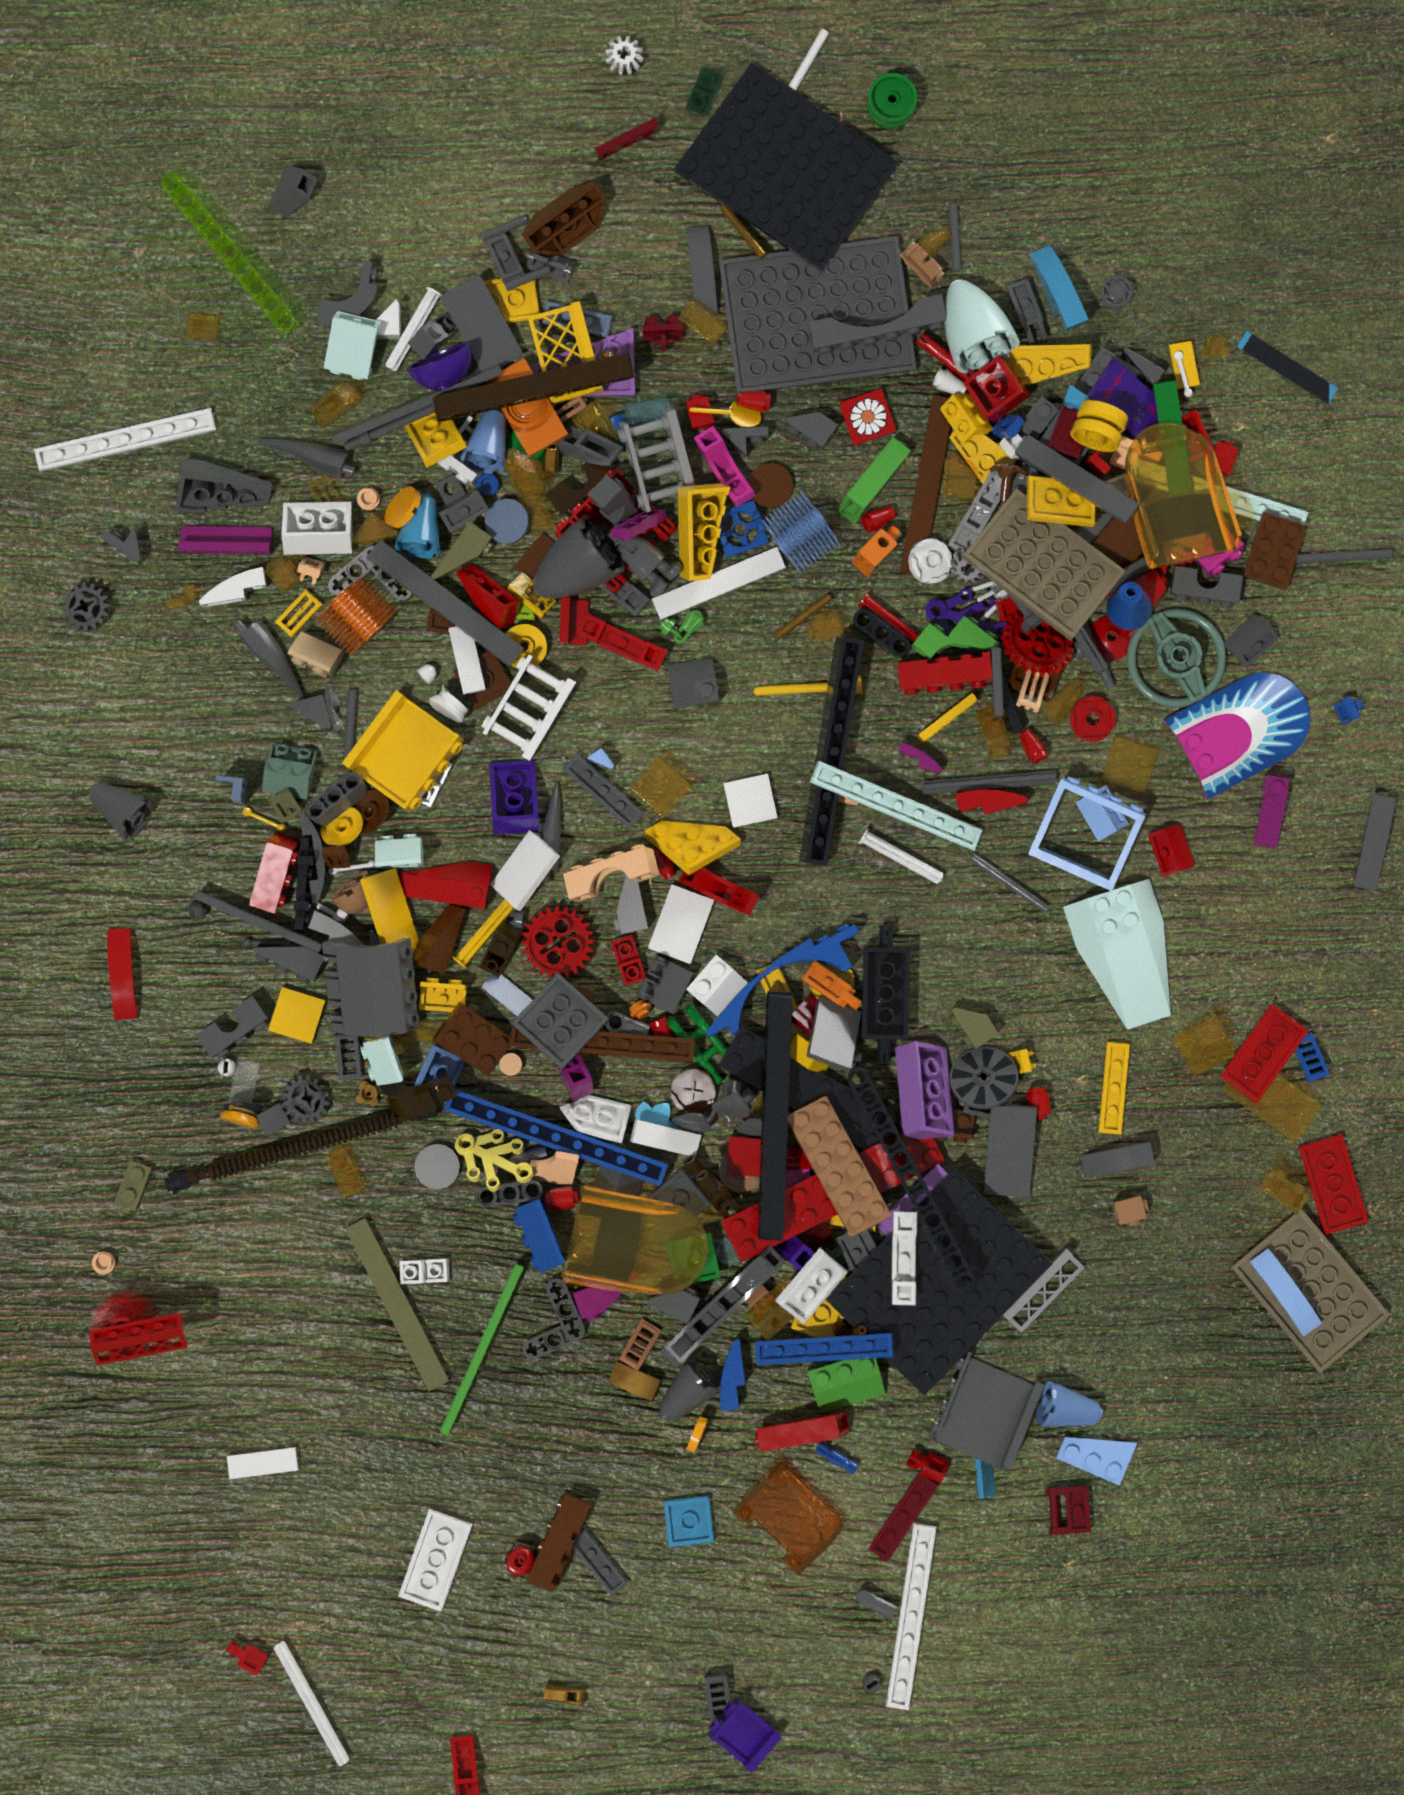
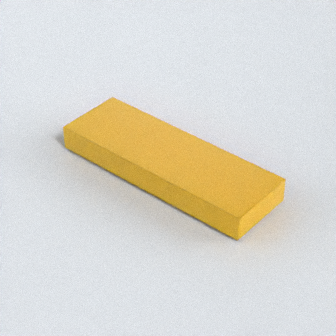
(947, 718)

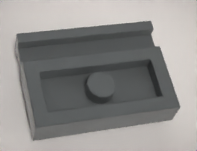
(855, 1248)

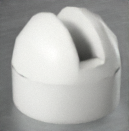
(427, 673)
(231, 1067)

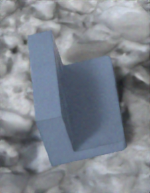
(239, 788)

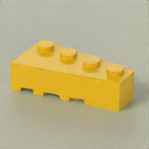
(699, 527)

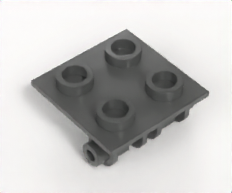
(664, 984)

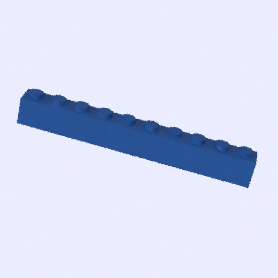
(557, 1137)

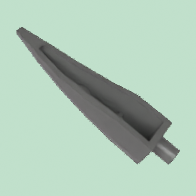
(320, 457)
(265, 647)
(552, 827)

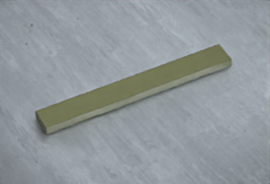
(397, 1304)

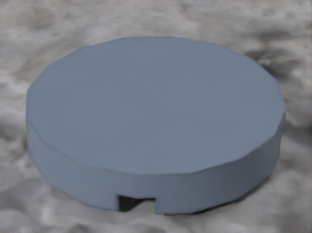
(507, 521)

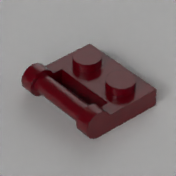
(1076, 1510)

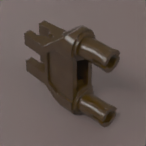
(711, 1186)

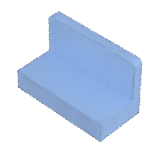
(1100, 818)

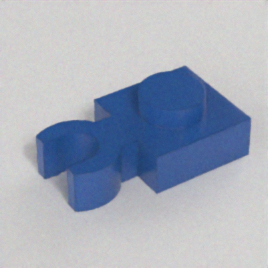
(1008, 427)

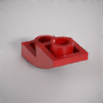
(628, 959)

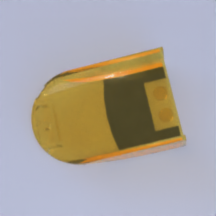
(1180, 496)
(634, 1244)

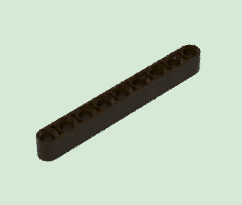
(533, 387)

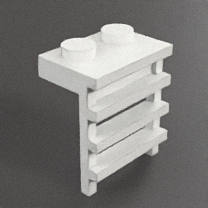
(454, 463)

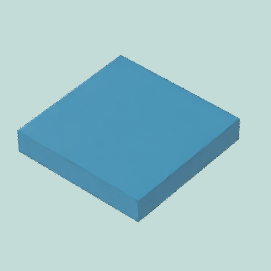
(688, 1521)

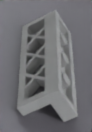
(1057, 1264)

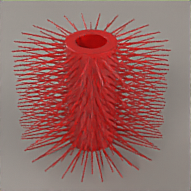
(121, 1314)

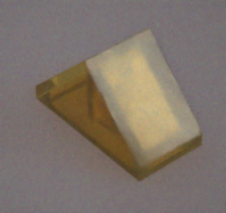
(374, 530)

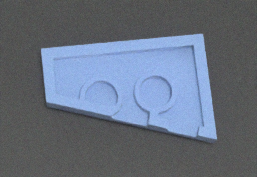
(1099, 1457)

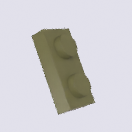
(133, 1185)

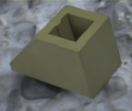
(976, 1026)

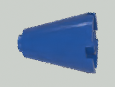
(1129, 606)

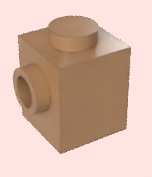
(1130, 1210)

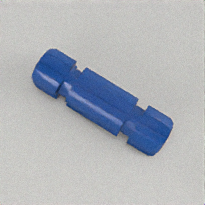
(836, 1458)

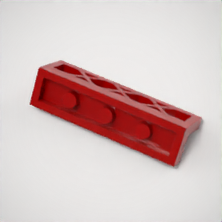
(136, 1335)

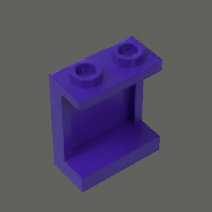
(744, 1734)

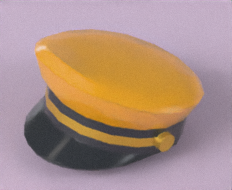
(242, 1114)

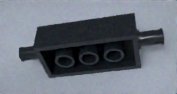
(885, 993)

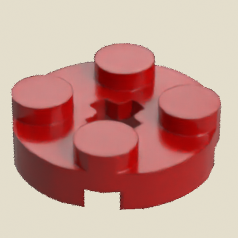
(1082, 710)

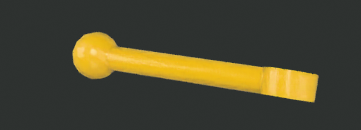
(248, 812)

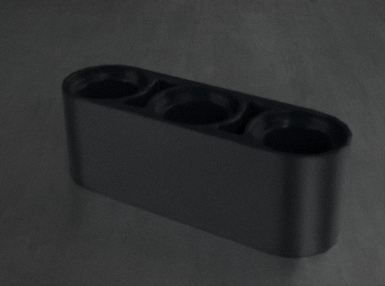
(892, 635)

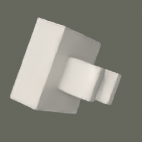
(1010, 446)

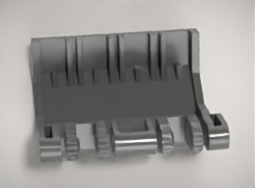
(372, 988)

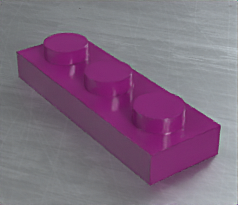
(638, 524)

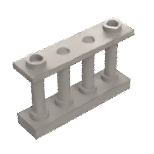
(673, 443)

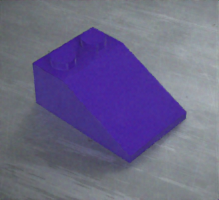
(513, 797)

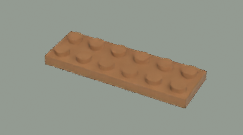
(838, 1167)

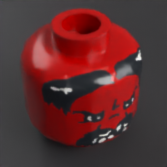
(525, 1554)

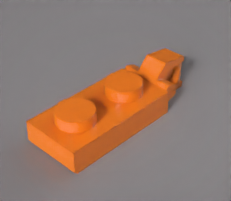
(831, 986)

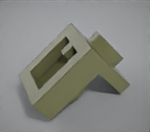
(285, 805)

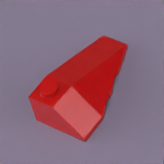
(453, 884)

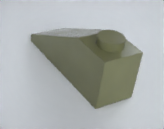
(466, 550)

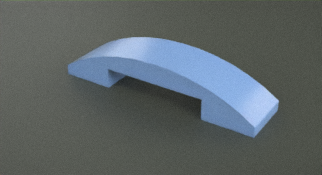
(1286, 1292)

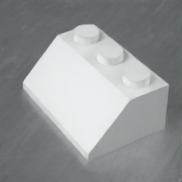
(316, 529)

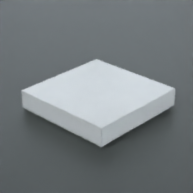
(750, 800)

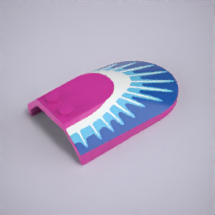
(1241, 730)

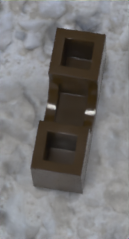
(565, 499)

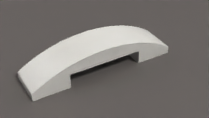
(903, 1258)

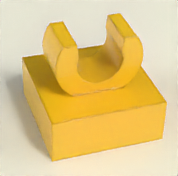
(1022, 1060)

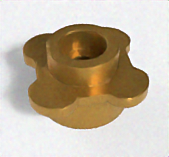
(364, 1088)

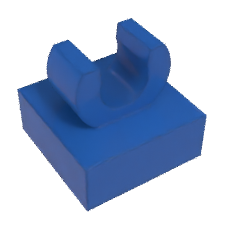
(1348, 710)

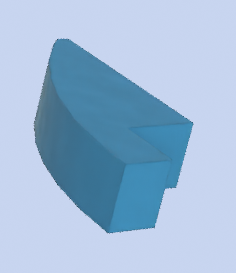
(1058, 288)

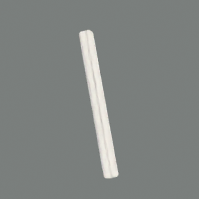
(311, 1703)

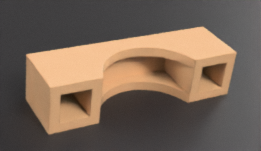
(585, 881)

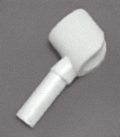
(339, 915)

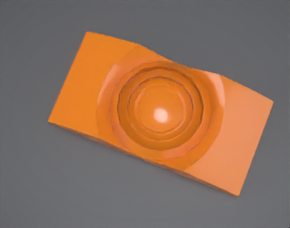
(534, 421)

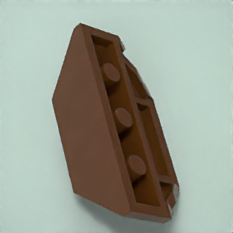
(565, 220)

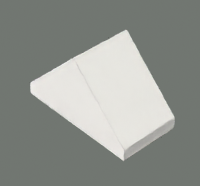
(390, 322)

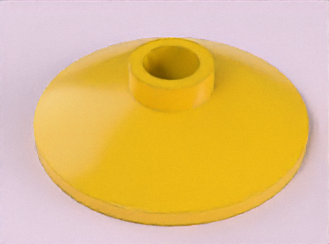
(534, 639)
(343, 829)

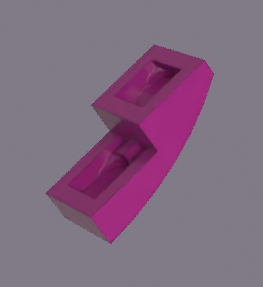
(925, 762)

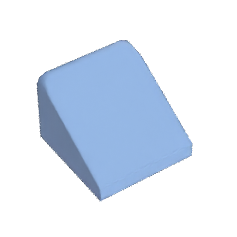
(601, 758)

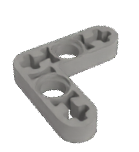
(367, 568)

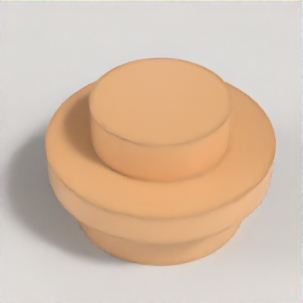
(368, 498)
(103, 1262)

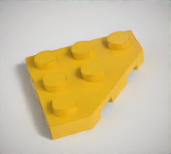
(692, 844)

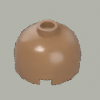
(351, 897)

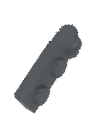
(1026, 309)

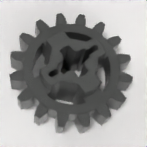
(75, 611)
(302, 1109)

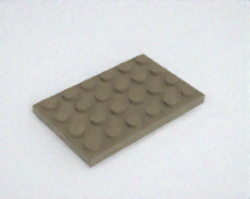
(1043, 566)
(1326, 1281)

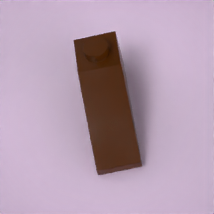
(437, 944)

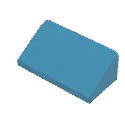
(985, 1479)

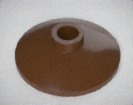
(374, 810)

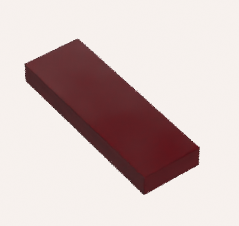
(627, 139)

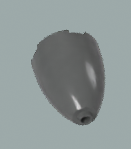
(577, 561)

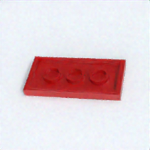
(1263, 1053)
(1333, 1184)

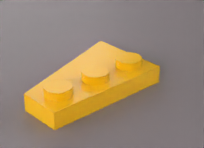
(981, 454)

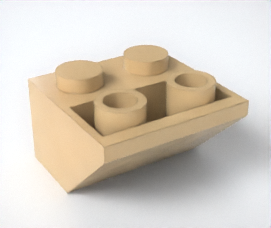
(316, 654)

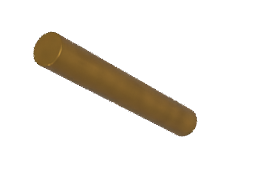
(744, 232)
(803, 616)

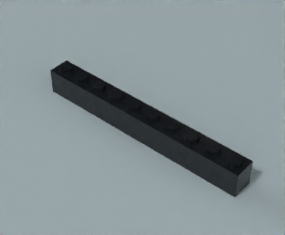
(831, 747)

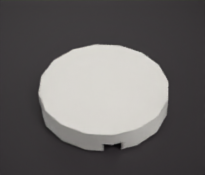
(930, 561)

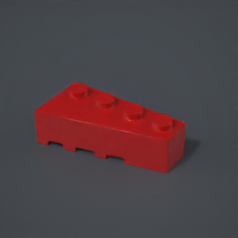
(944, 673)

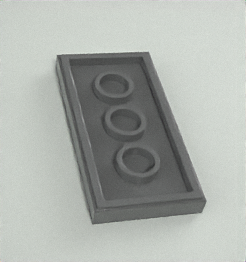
(481, 324)
(1010, 1150)

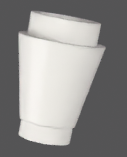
(948, 382)

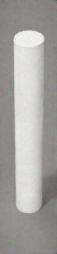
(809, 58)

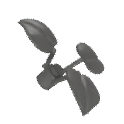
(728, 1104)

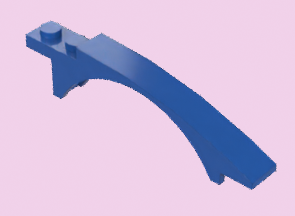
(826, 951)

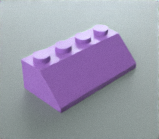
(924, 1091)

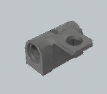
(460, 506)

